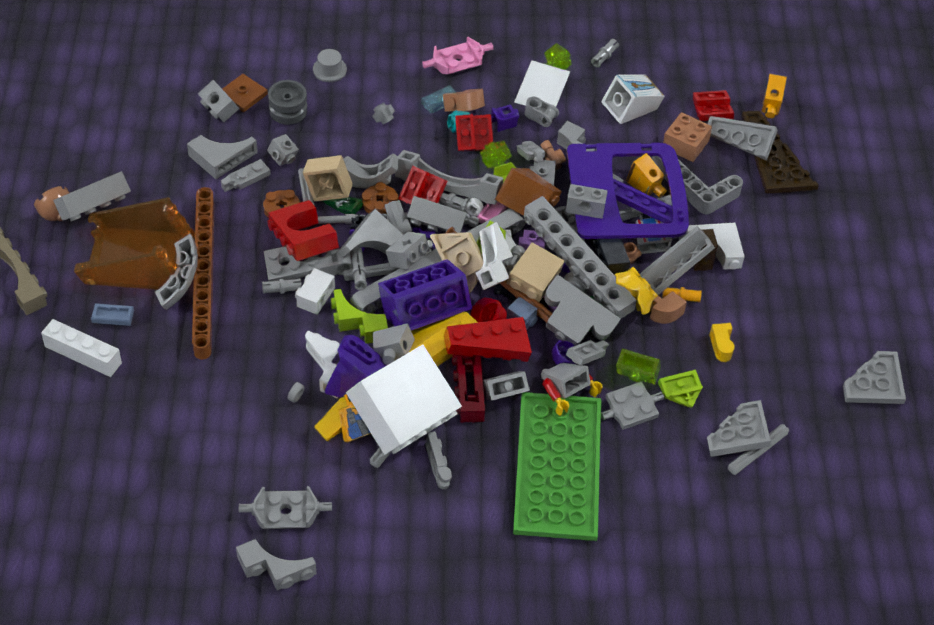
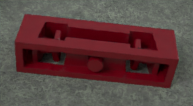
(474, 408)

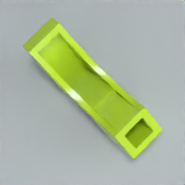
(351, 318)

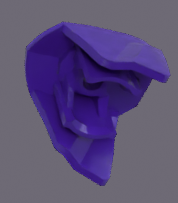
(355, 364)

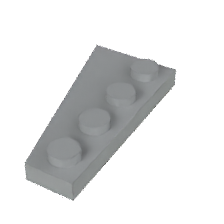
(747, 136)

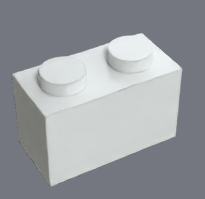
(315, 291)

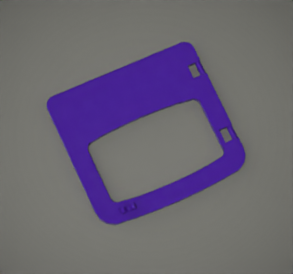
(595, 171)

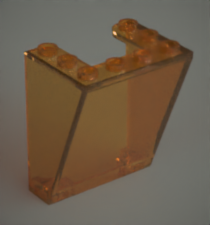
(134, 245)

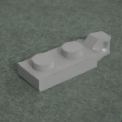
(531, 151)
(245, 176)
(587, 352)

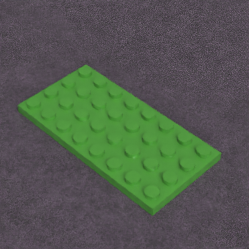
(558, 468)

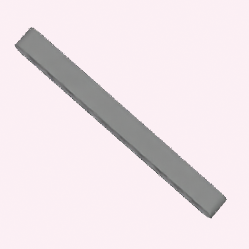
(370, 299)

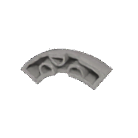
(179, 283)

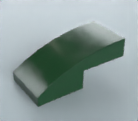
(345, 205)

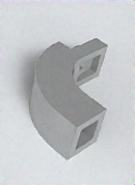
(368, 175)

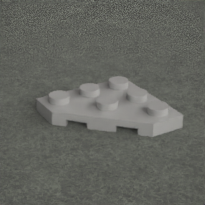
(877, 381)
(741, 431)

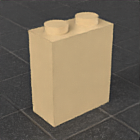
(535, 272)

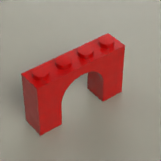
(306, 243)

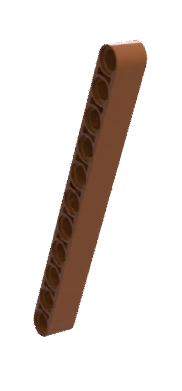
(204, 274)

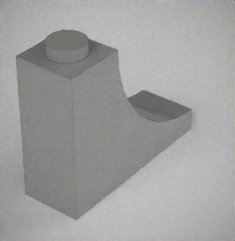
(220, 157)
(372, 232)

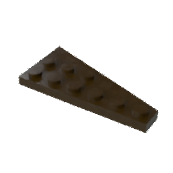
(782, 168)

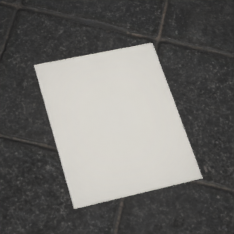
(542, 82)

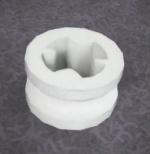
(472, 209)

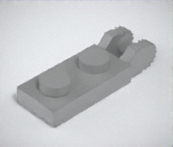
(438, 461)

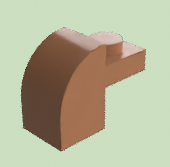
(464, 101)
(667, 309)

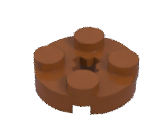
(375, 192)
(277, 198)

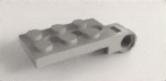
(331, 263)

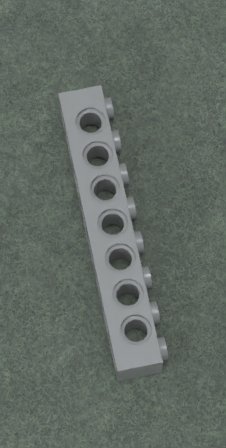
(577, 248)

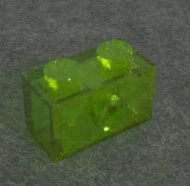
(638, 366)

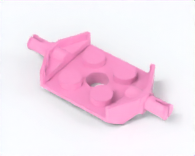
(469, 54)

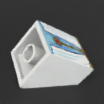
(631, 97)

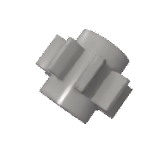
(383, 113)

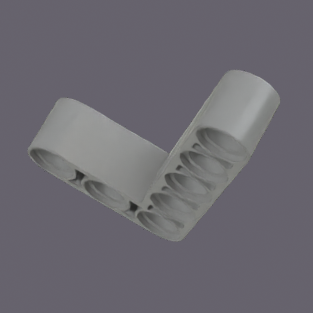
(706, 198)

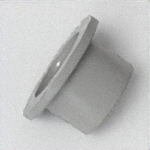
(329, 66)

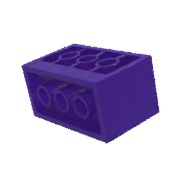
(425, 295)

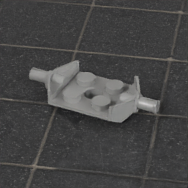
(270, 503)

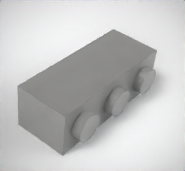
(435, 215)

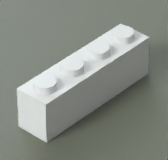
(81, 347)

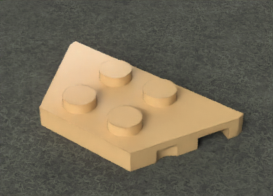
(462, 252)

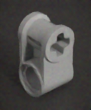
(540, 111)

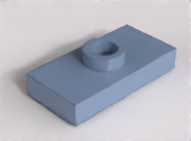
(112, 314)

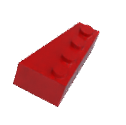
(490, 339)

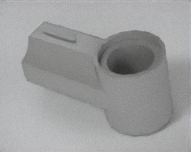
(396, 216)

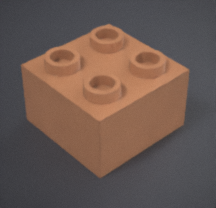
(688, 136)

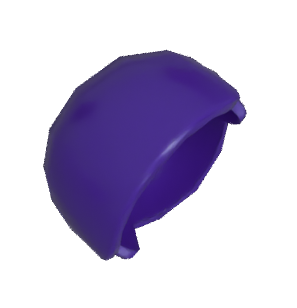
(559, 352)

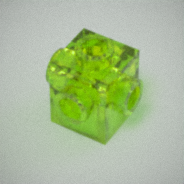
(558, 57)
(495, 154)

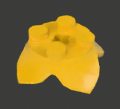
(638, 288)

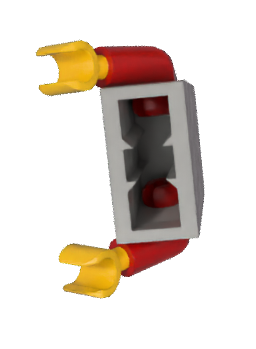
(566, 380)

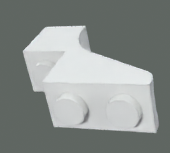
(494, 253)
(324, 353)

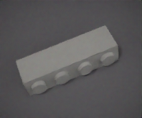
(91, 196)

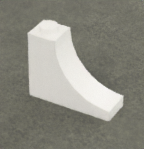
(729, 245)

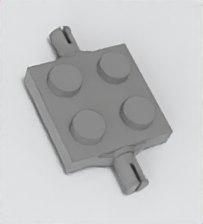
(632, 405)

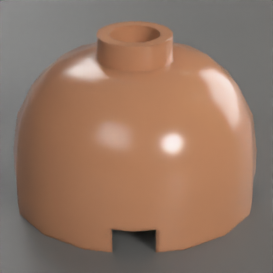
(46, 206)

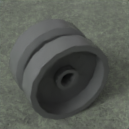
(287, 102)

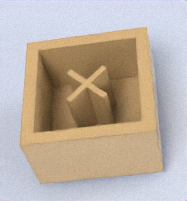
(327, 178)

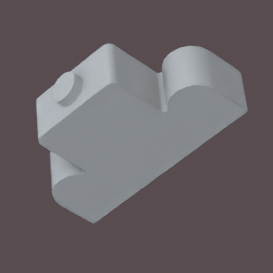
(576, 313)

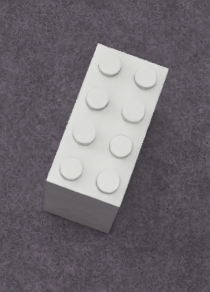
(404, 400)

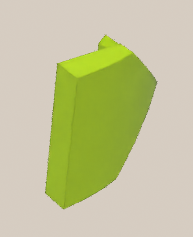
(681, 388)

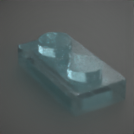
(435, 100)

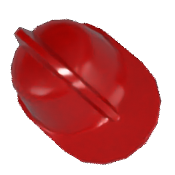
(488, 310)

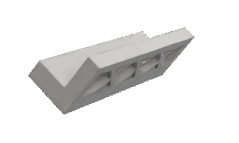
(676, 258)

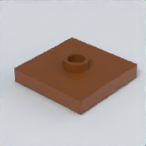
(245, 92)

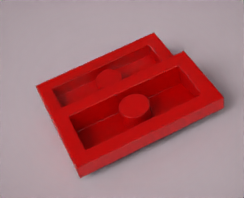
(712, 104)
(473, 132)
(422, 185)

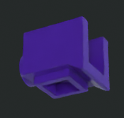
(505, 117)

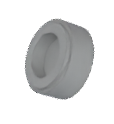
(296, 392)

